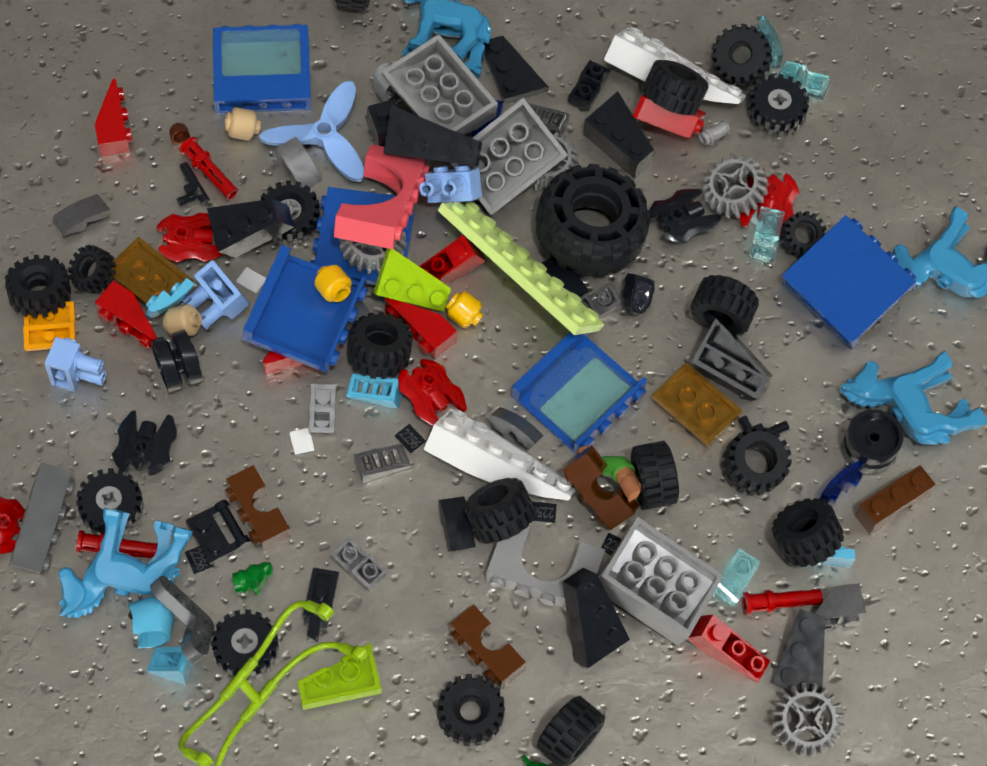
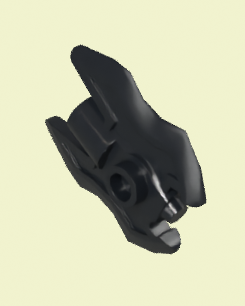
(681, 218)
(144, 446)

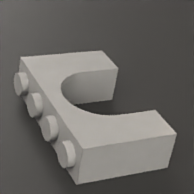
(508, 571)

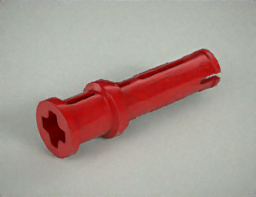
(203, 162)
(92, 543)
(770, 601)

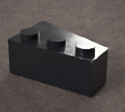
(619, 136)
(248, 225)
(593, 619)

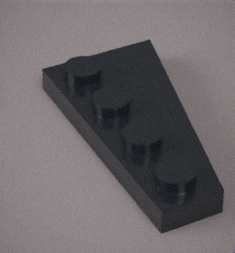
(422, 139)

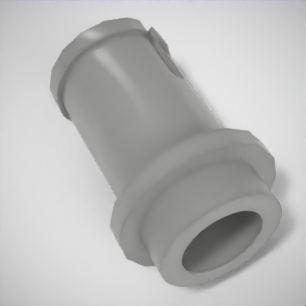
(709, 135)

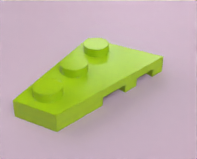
(409, 283)
(340, 682)

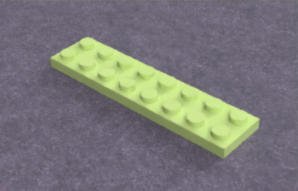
(521, 267)

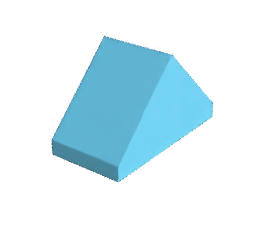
(170, 664)

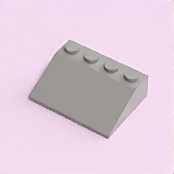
(441, 87)
(514, 155)
(659, 581)

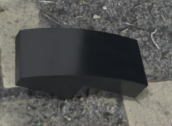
(589, 85)
(568, 277)
(457, 525)

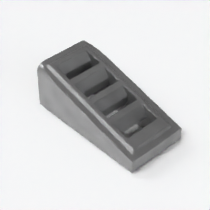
(552, 115)
(377, 472)

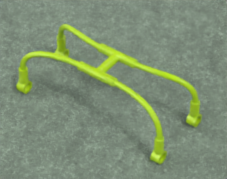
(258, 699)

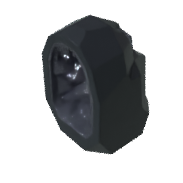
(637, 293)

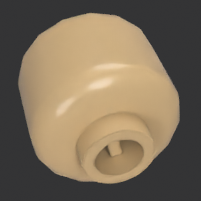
(241, 123)
(181, 318)

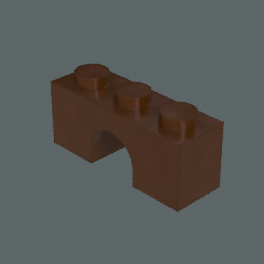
(885, 504)
(610, 506)
(266, 527)
(499, 665)

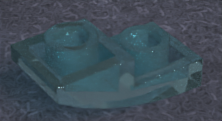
(770, 33)
(815, 83)
(767, 234)
(737, 577)

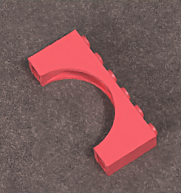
(383, 222)

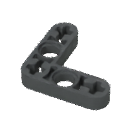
(198, 624)

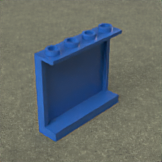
(328, 247)
(849, 280)
(295, 317)

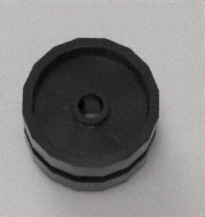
(180, 359)
(872, 439)

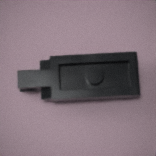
(321, 590)

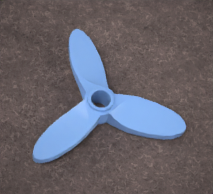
(335, 146)

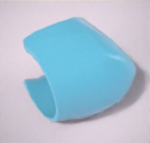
(151, 622)

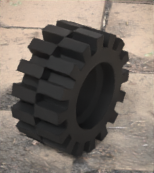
(790, 226)
(82, 263)

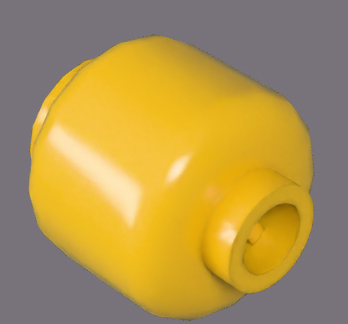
(333, 283)
(464, 309)

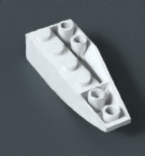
(637, 53)
(492, 457)

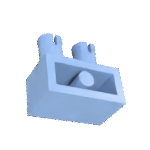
(452, 184)
(219, 287)
(68, 365)

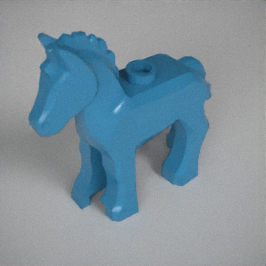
(453, 20)
(946, 263)
(909, 402)
(119, 569)

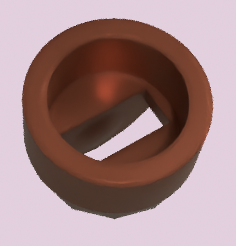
(179, 133)

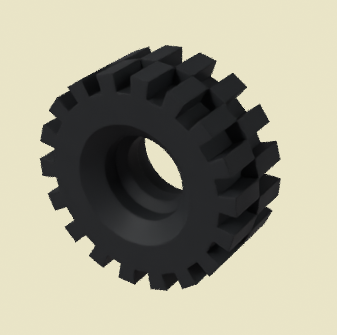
(754, 67)
(34, 273)
(475, 691)

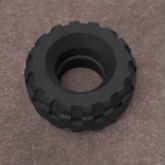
(589, 247)

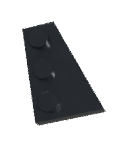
(511, 72)
(803, 654)

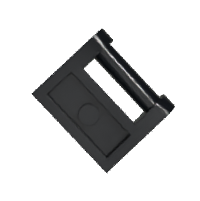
(211, 538)

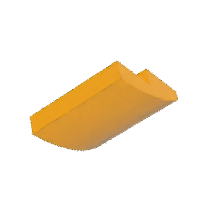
(41, 332)

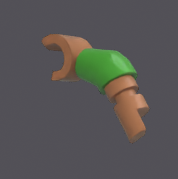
(622, 472)

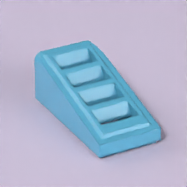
(384, 399)

